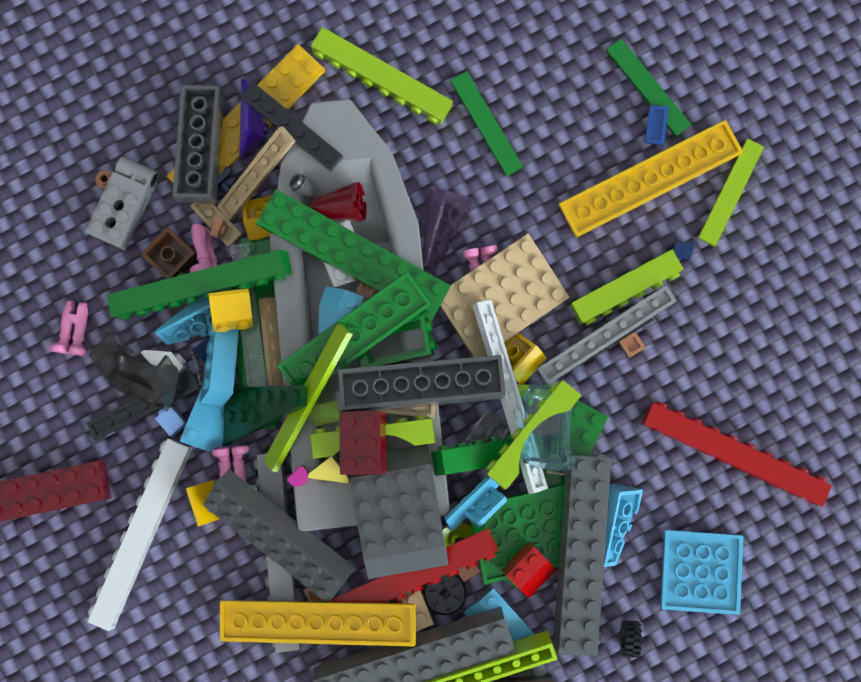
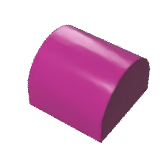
(299, 476)

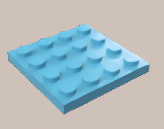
(701, 572)

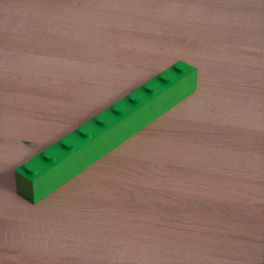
(198, 284)

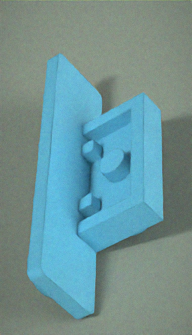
(477, 505)

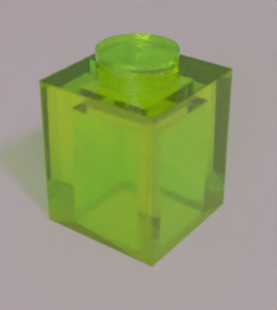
(325, 413)

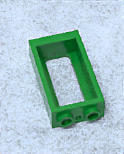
(418, 322)

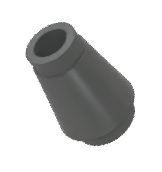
(303, 186)

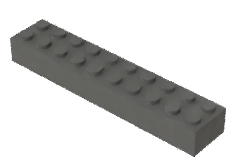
(582, 555)
(434, 655)

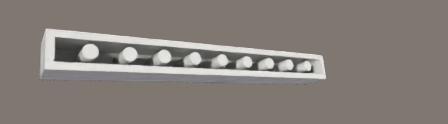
(139, 535)

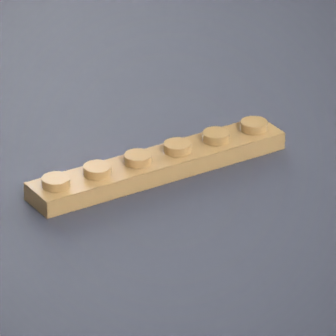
(256, 173)
(271, 341)

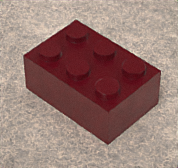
(362, 443)

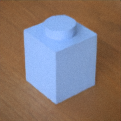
(171, 421)

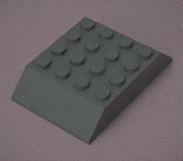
(399, 515)

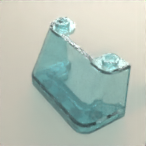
(550, 441)

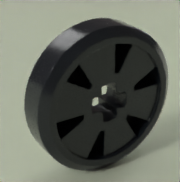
(447, 605)

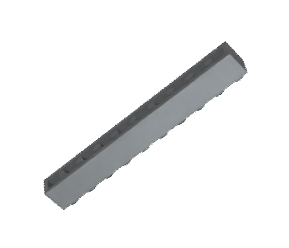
(279, 581)

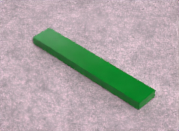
(647, 85)
(486, 124)

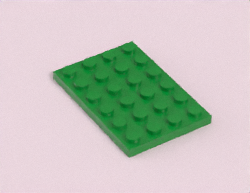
(522, 520)

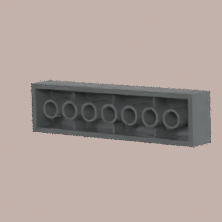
(421, 384)
(278, 536)

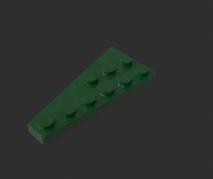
(256, 407)

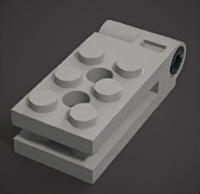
(128, 185)

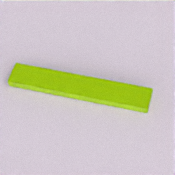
(730, 193)

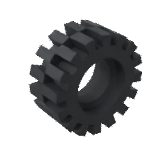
(630, 639)

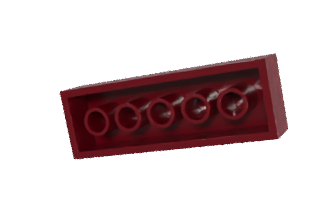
(53, 490)

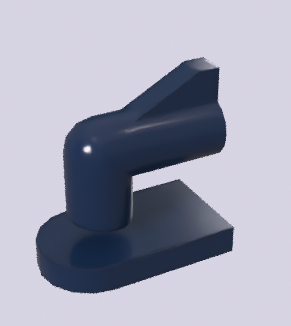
(225, 187)

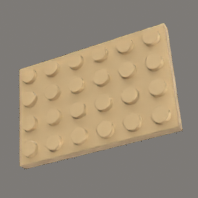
(515, 282)

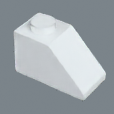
(155, 357)

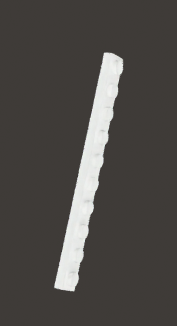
(512, 401)

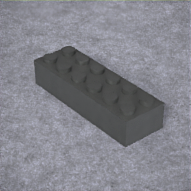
(198, 144)

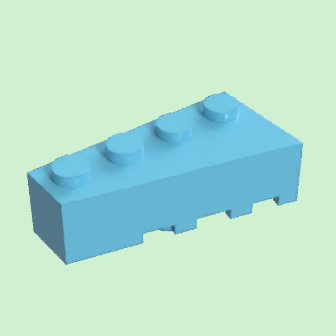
(219, 367)

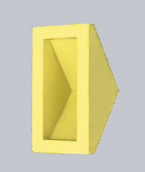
(329, 471)

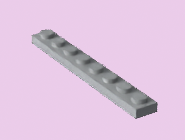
(606, 335)

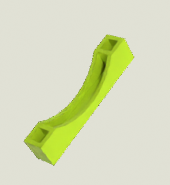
(416, 432)
(506, 467)

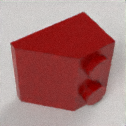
(528, 569)

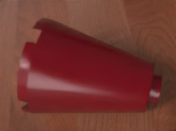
(343, 203)

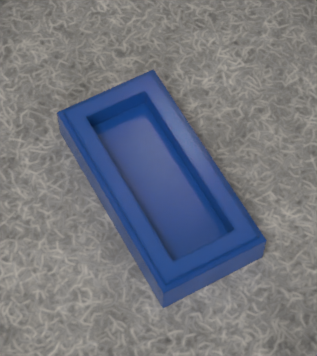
(656, 125)

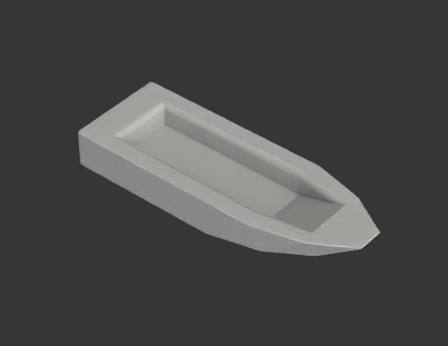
(370, 162)

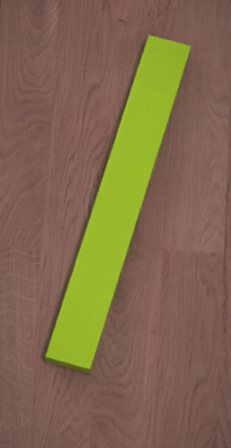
(315, 385)

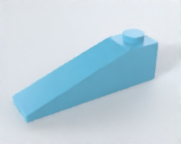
(335, 305)
(187, 323)
(204, 427)
(621, 505)
(492, 599)

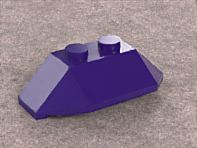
(252, 126)

